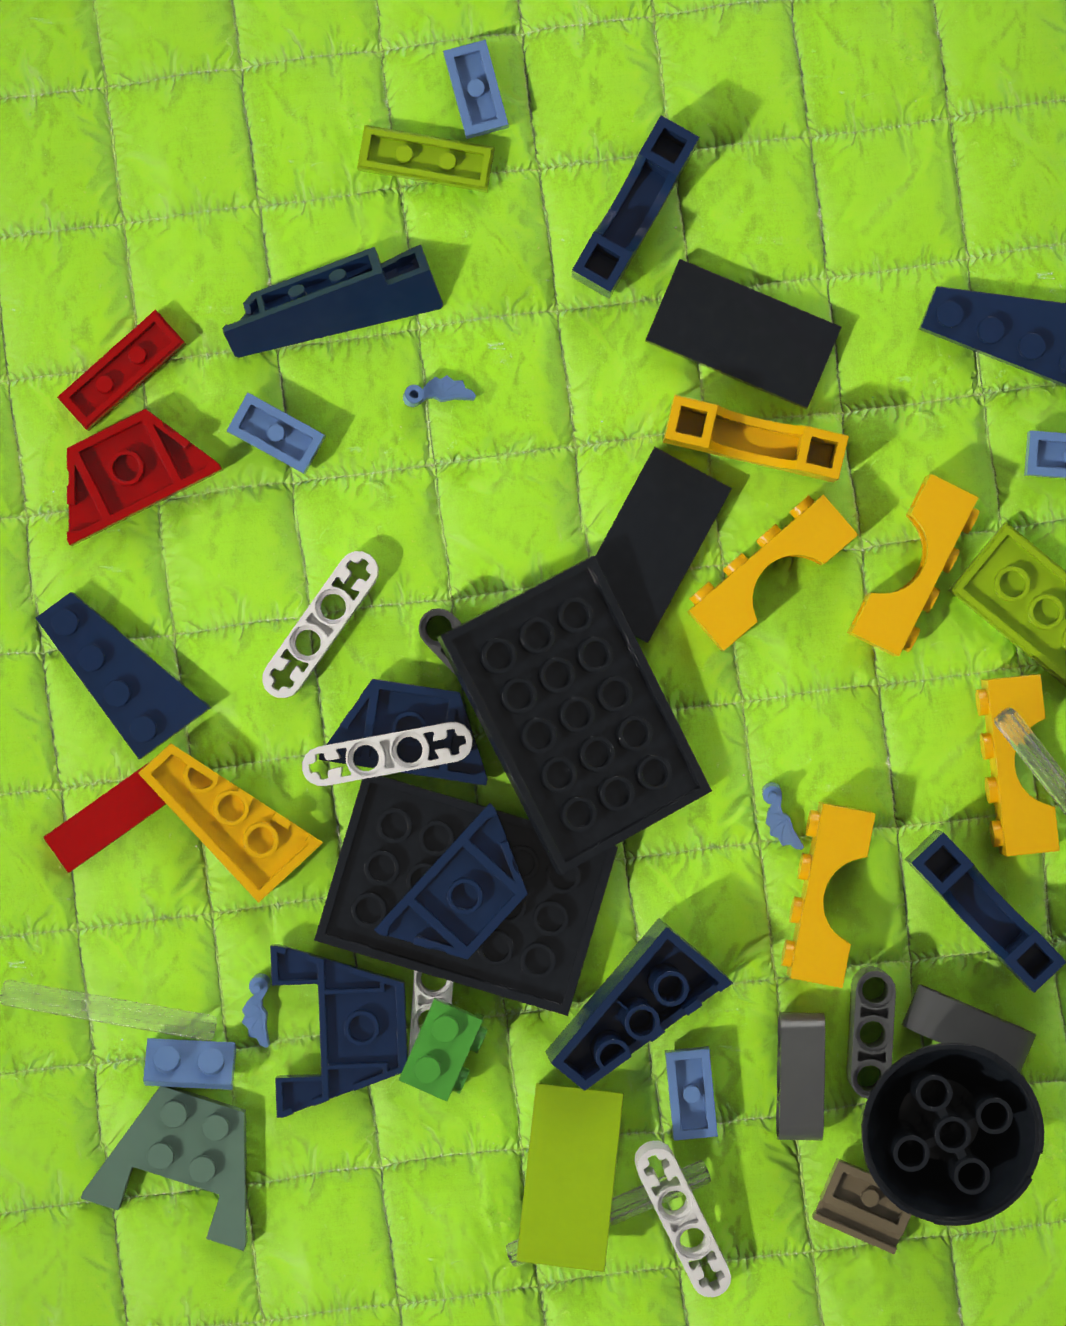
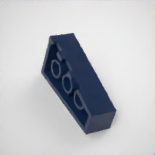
(635, 1005)

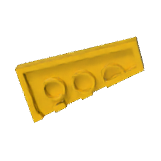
(236, 827)

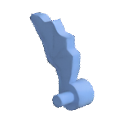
(439, 389)
(777, 820)
(254, 1011)

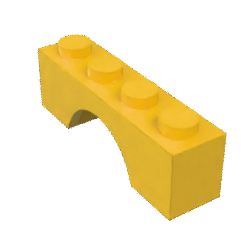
(755, 440)
(939, 516)
(813, 534)
(1021, 821)
(838, 838)

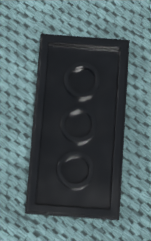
(743, 334)
(658, 537)

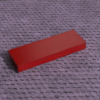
(121, 370)
(103, 821)

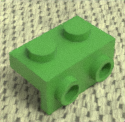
(442, 1048)

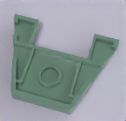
(190, 1143)

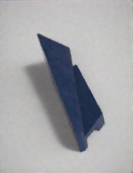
(335, 300)

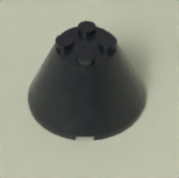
(952, 1134)

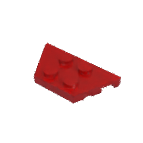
(128, 472)

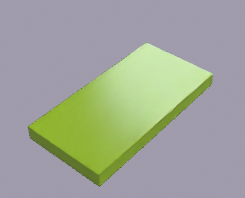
(1020, 597)
(570, 1177)

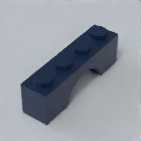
(635, 207)
(985, 910)

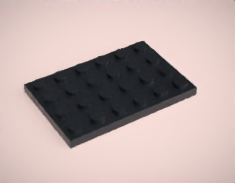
(574, 714)
(400, 835)

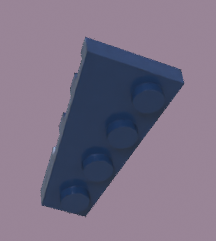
(1002, 327)
(126, 683)

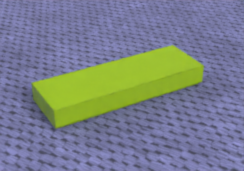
(425, 158)

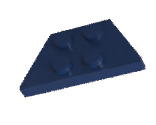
(399, 707)
(462, 892)

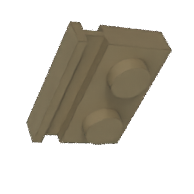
(859, 1207)

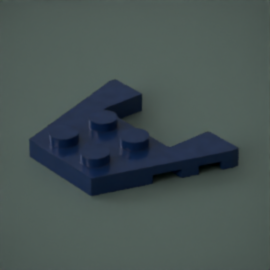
(359, 1027)

